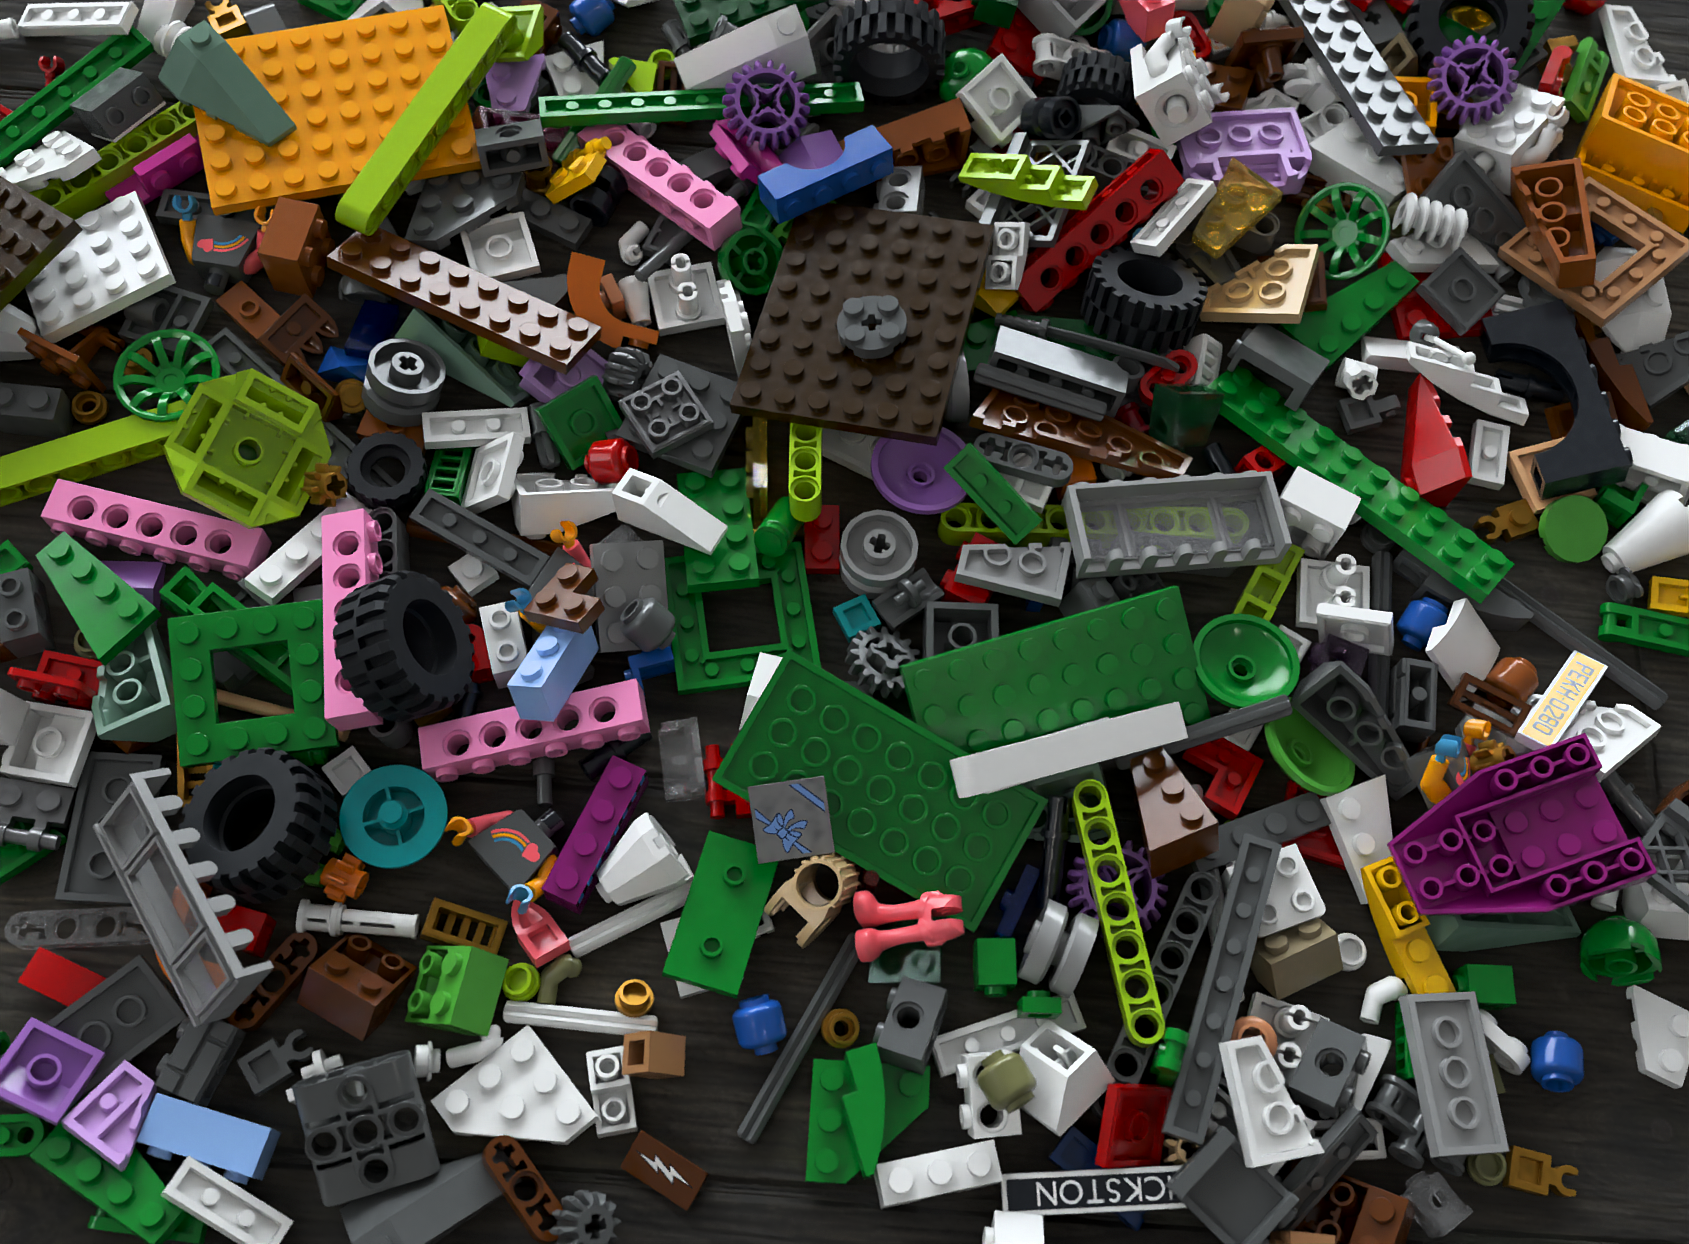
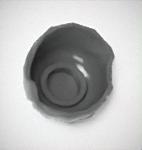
(357, 292)

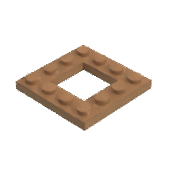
(1658, 253)

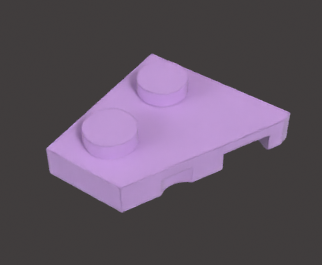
(514, 83)
(113, 1114)

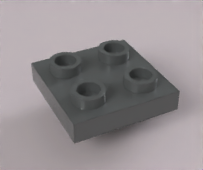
(166, 310)

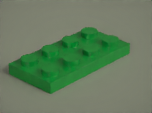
(734, 559)

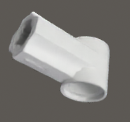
(1357, 378)

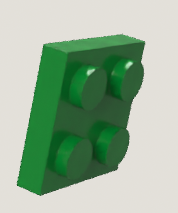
(579, 419)

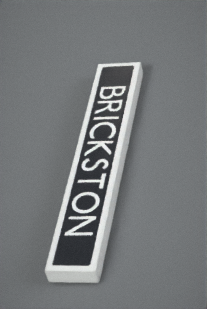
(1089, 1190)

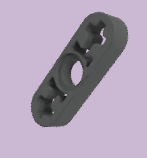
(1049, 456)

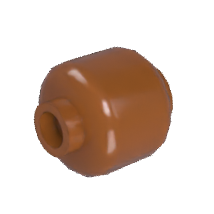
(1515, 677)

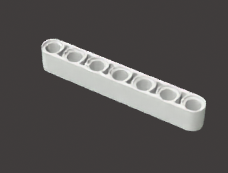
(1067, 749)

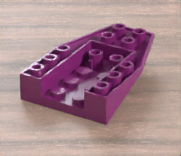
(1521, 839)

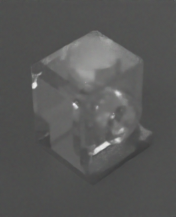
(1435, 1220)

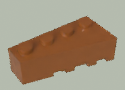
(928, 139)
(1558, 218)

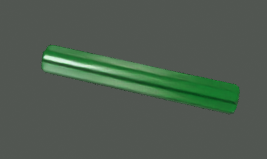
(612, 84)

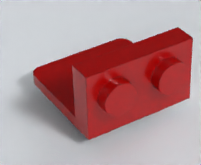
(60, 678)

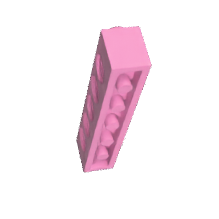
(668, 185)
(73, 501)
(340, 570)
(442, 740)

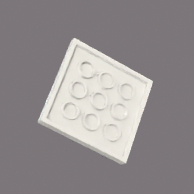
(100, 270)

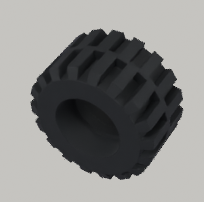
(1098, 80)

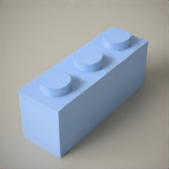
(551, 672)
(208, 1137)

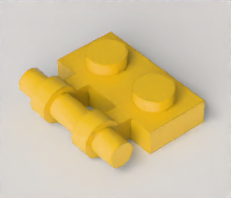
(578, 169)

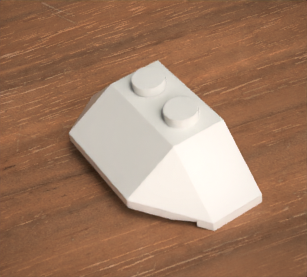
(1645, 318)

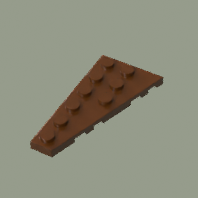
(1101, 442)

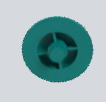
(393, 816)

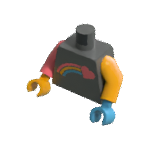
(221, 247)
(570, 553)
(1446, 764)
(513, 849)

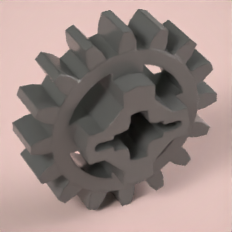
(877, 660)

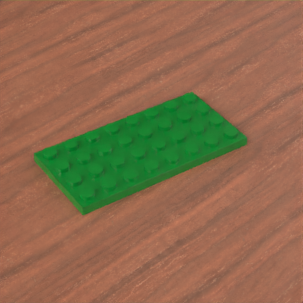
(1060, 675)
(884, 786)

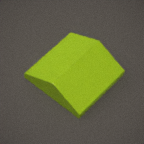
(528, 34)

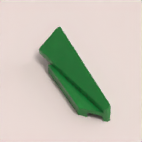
(189, 596)

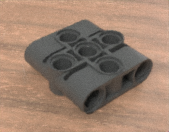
(403, 1146)

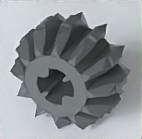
(625, 372)
(585, 1219)

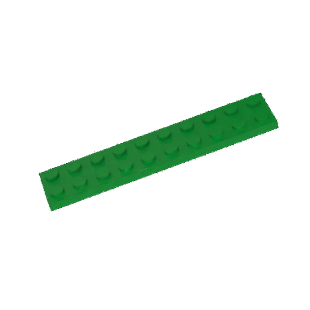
(1385, 501)

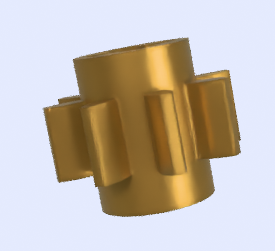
(325, 485)
(1490, 754)

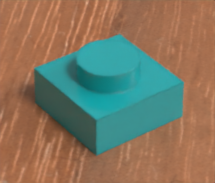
(856, 616)

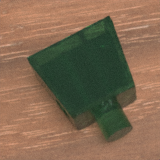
(1184, 414)

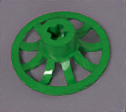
(1346, 231)
(168, 381)

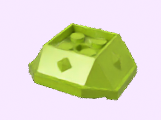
(256, 413)

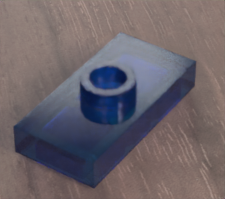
(371, 327)
(1015, 901)

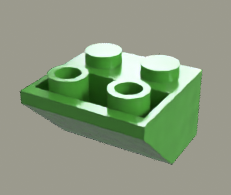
(457, 989)

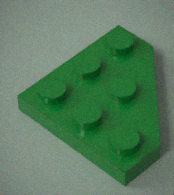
(830, 1146)

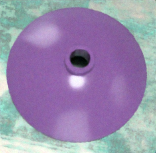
(900, 462)

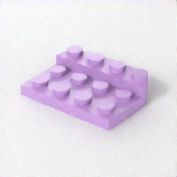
(1261, 139)

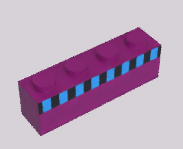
(595, 834)

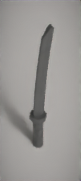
(1045, 330)

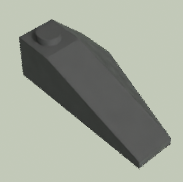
(426, 1207)

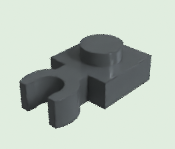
(270, 1063)

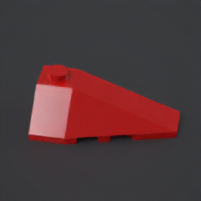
(1431, 457)

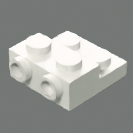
(996, 101)
(502, 248)
(50, 745)

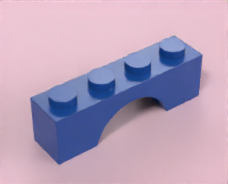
(793, 191)

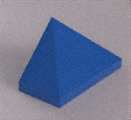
(339, 366)

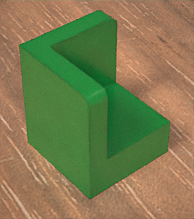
(1619, 503)

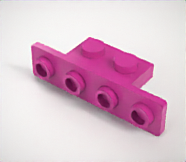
(746, 161)
(162, 170)

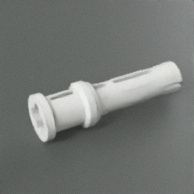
(339, 919)

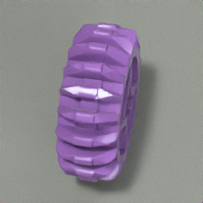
(1484, 84)
(757, 95)
(1139, 870)

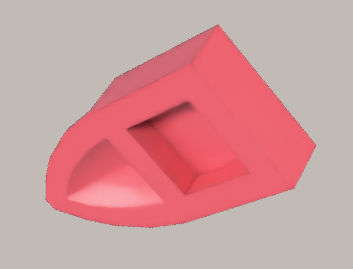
(538, 934)

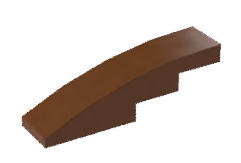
(1615, 378)

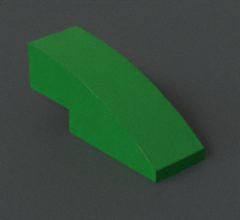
(865, 1106)

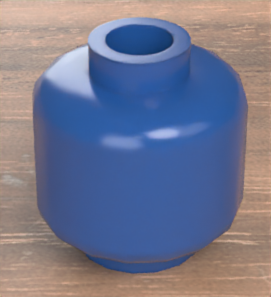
(591, 16)
(1118, 39)
(1419, 621)
(759, 1024)
(1557, 1061)

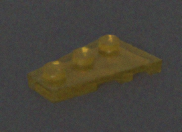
(1235, 208)
(757, 464)

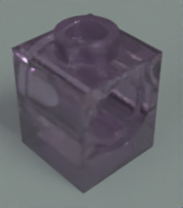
(1341, 649)

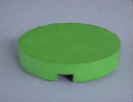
(1573, 529)

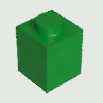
(994, 966)
(1491, 984)

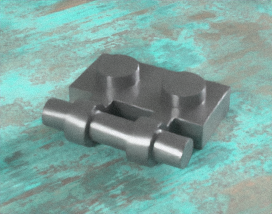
(34, 804)

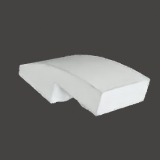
(1009, 255)
(611, 1092)

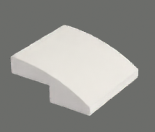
(1462, 646)

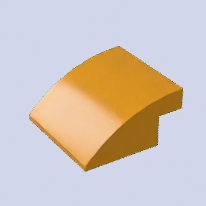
(1640, 148)

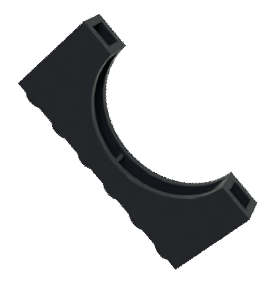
(1548, 341)

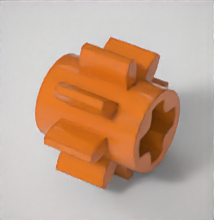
(344, 878)

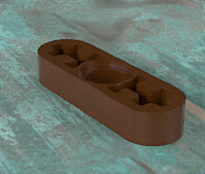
(286, 951)
(500, 1169)

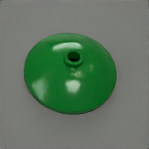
(1245, 646)

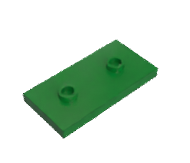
(720, 916)

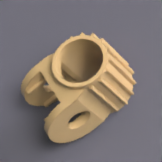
(819, 909)

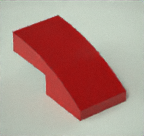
(58, 977)

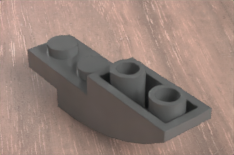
(1496, 611)

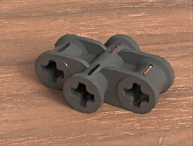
(1400, 1112)

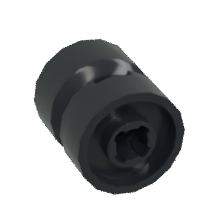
(1051, 118)
(600, 198)

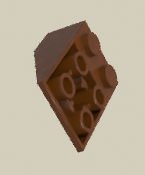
(1358, 1213)

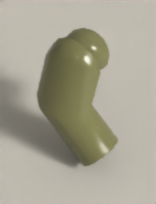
(553, 974)

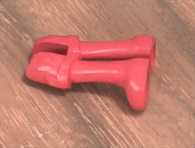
(871, 914)

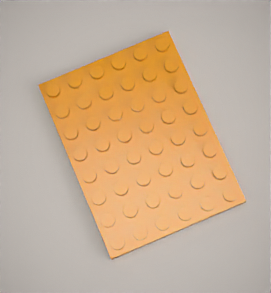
(344, 94)

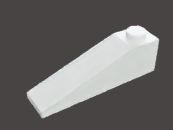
(544, 502)

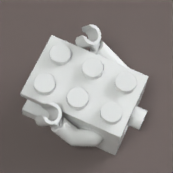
(1174, 84)
(1515, 136)

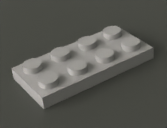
(1453, 1074)

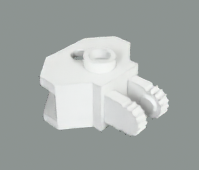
(1309, 84)

